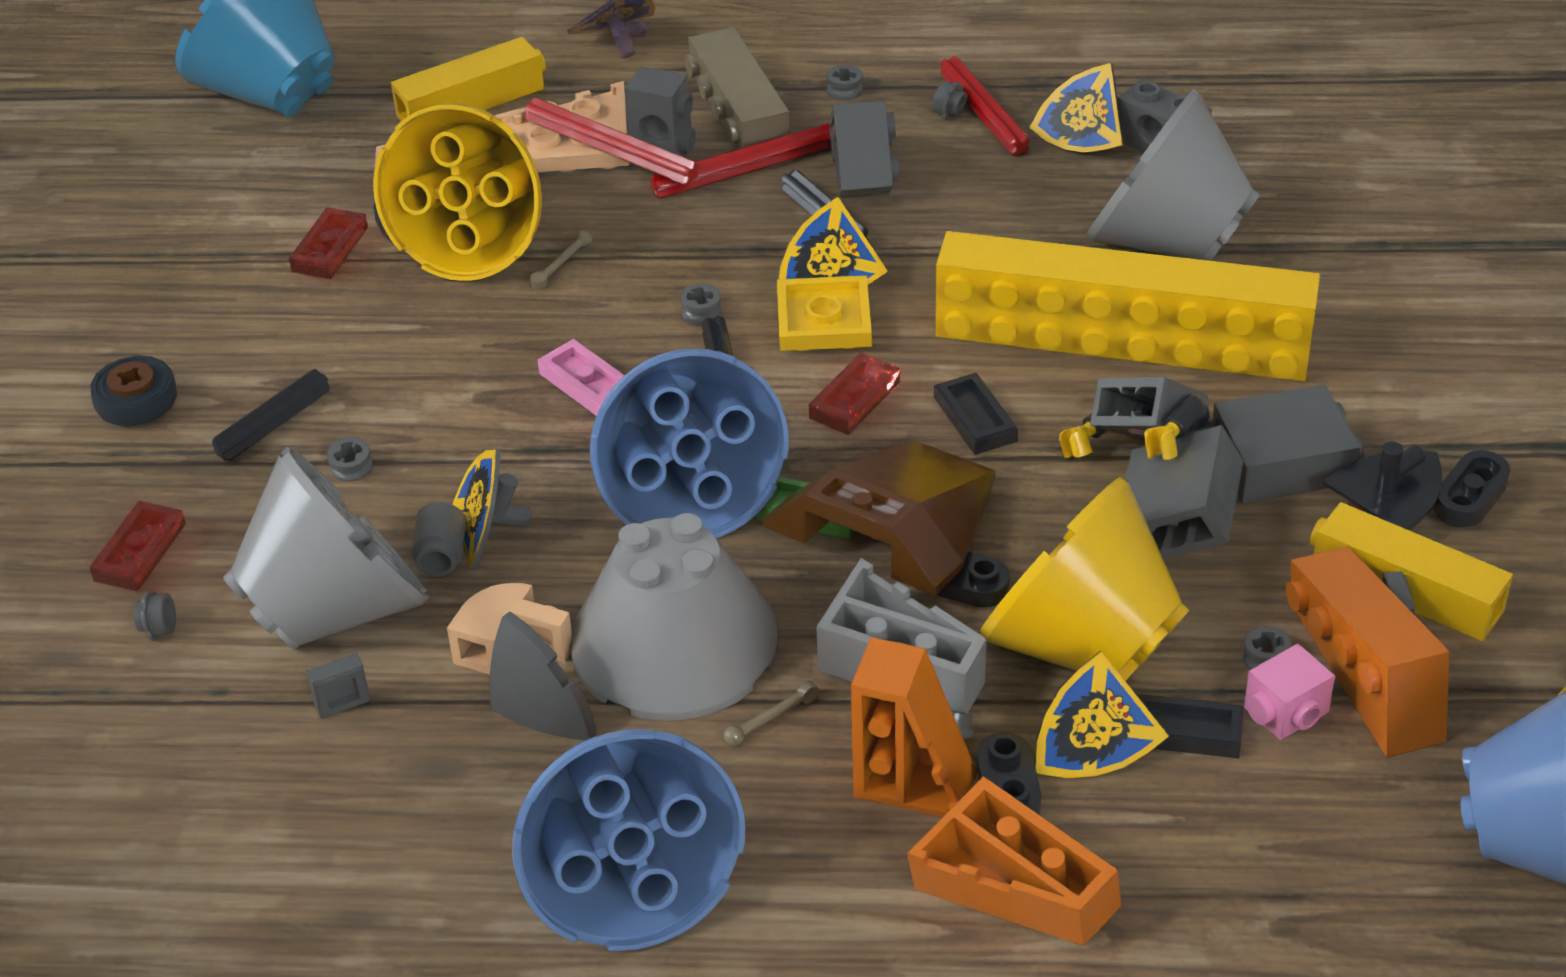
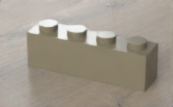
(736, 88)

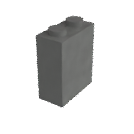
(1288, 441)
(1191, 496)

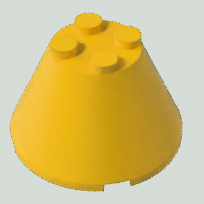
(457, 191)
(1093, 592)

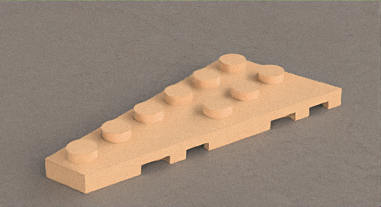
(563, 154)

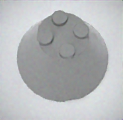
(1180, 191)
(316, 563)
(672, 624)

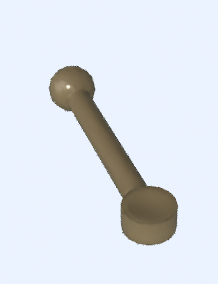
(540, 278)
(806, 693)

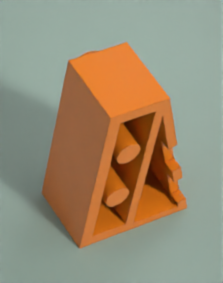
(905, 733)
(1015, 867)

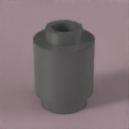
(438, 538)

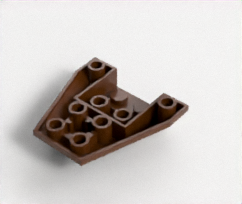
(903, 496)

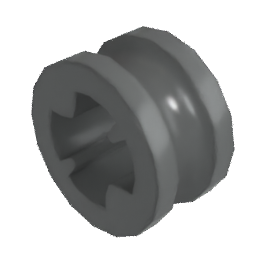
(844, 82)
(699, 302)
(349, 448)
(1262, 638)

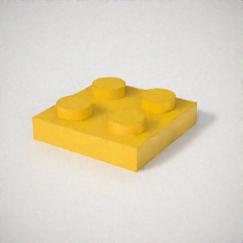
(824, 313)

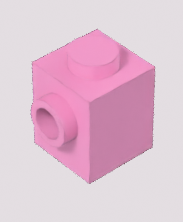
(1289, 692)

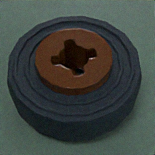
(133, 390)

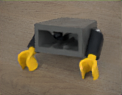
(1142, 409)

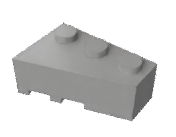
(885, 611)

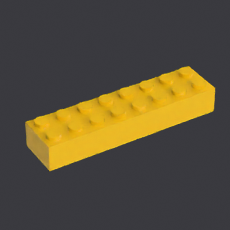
(1126, 305)

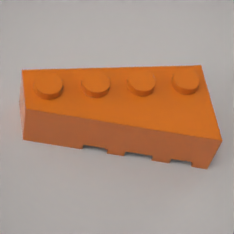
(1375, 649)

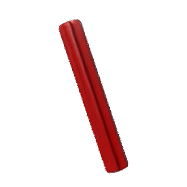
(987, 107)

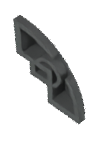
(533, 687)

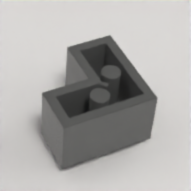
(861, 148)

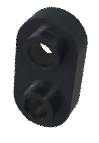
(1472, 488)
(979, 583)
(1011, 766)

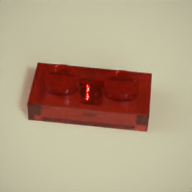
(328, 243)
(854, 393)
(137, 545)

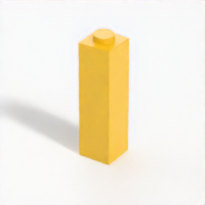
(474, 80)
(1441, 580)

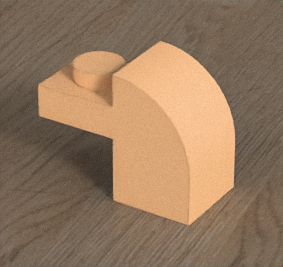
(478, 620)

